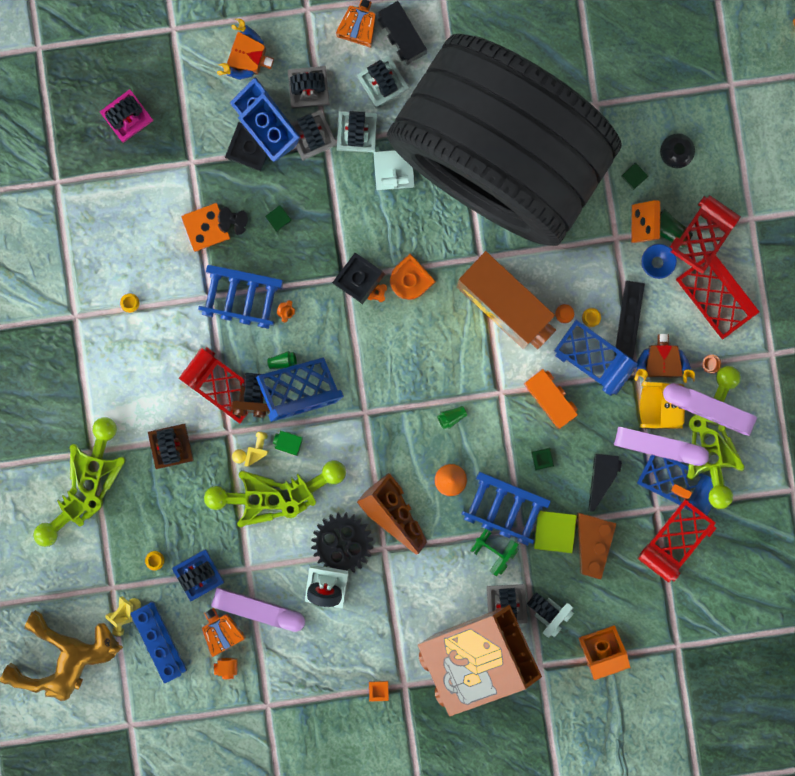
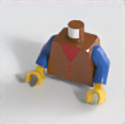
(663, 361)

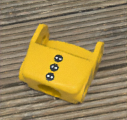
(656, 411)

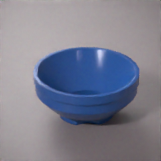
(663, 252)

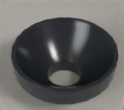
(672, 159)

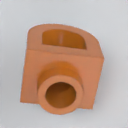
(226, 668)

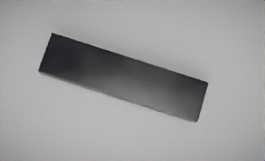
(629, 317)

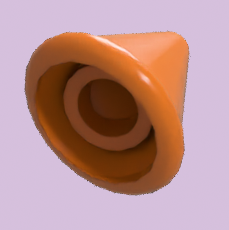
(450, 480)

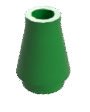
(282, 360)
(450, 417)

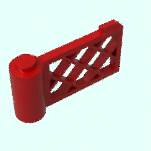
(714, 213)
(200, 369)
(664, 563)

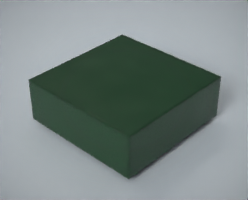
(634, 176)
(278, 218)
(542, 459)

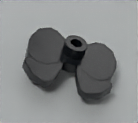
(226, 218)

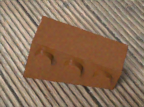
(594, 544)

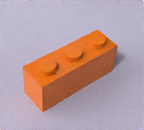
(551, 398)

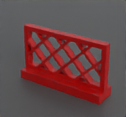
(733, 288)

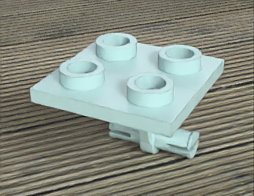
(392, 171)

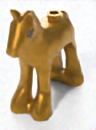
(70, 662)

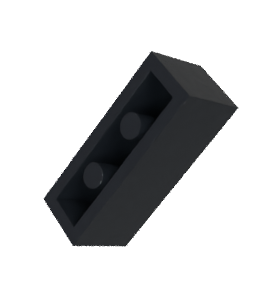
(401, 33)

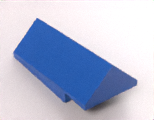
(265, 120)

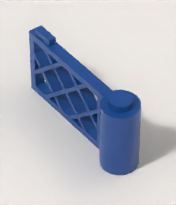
(617, 372)
(698, 498)

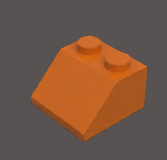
(604, 652)

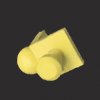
(253, 454)
(122, 614)

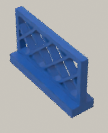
(304, 404)

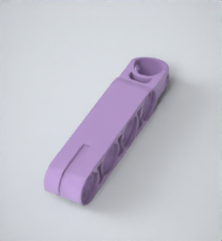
(710, 408)
(661, 446)
(258, 610)

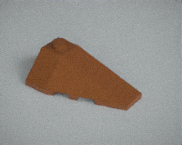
(388, 509)

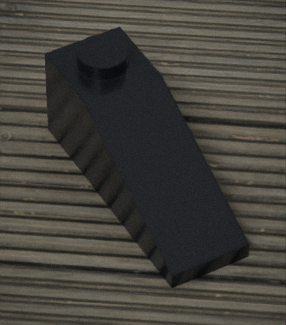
(603, 474)

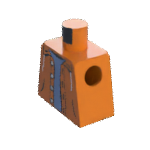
(358, 24)
(221, 632)

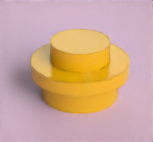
(129, 303)
(591, 317)
(154, 560)

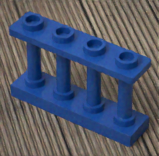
(253, 282)
(520, 496)
(158, 642)

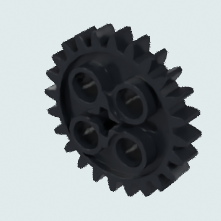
(358, 537)

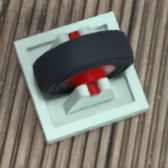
(326, 586)

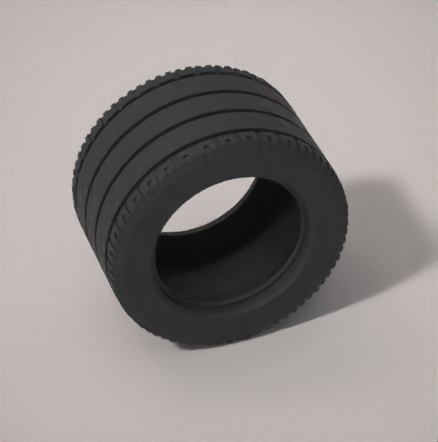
(505, 138)

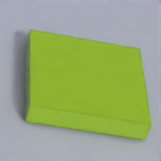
(555, 532)

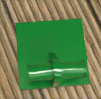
(509, 552)

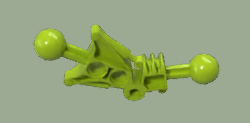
(299, 491)
(720, 495)
(73, 506)

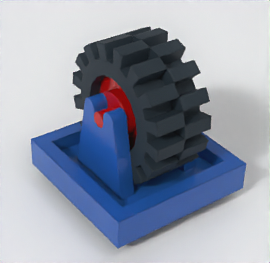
(198, 575)

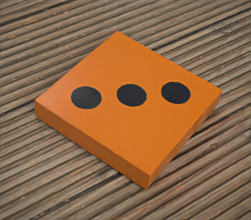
(645, 221)
(203, 227)

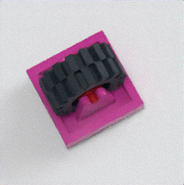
(126, 116)

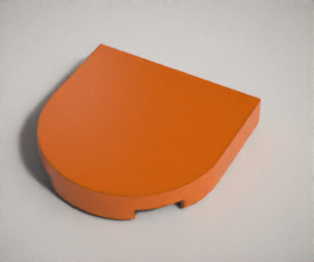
(410, 279)

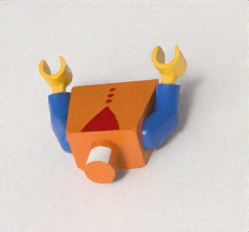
(246, 54)

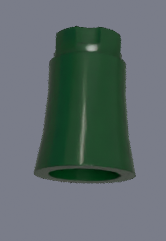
(671, 228)

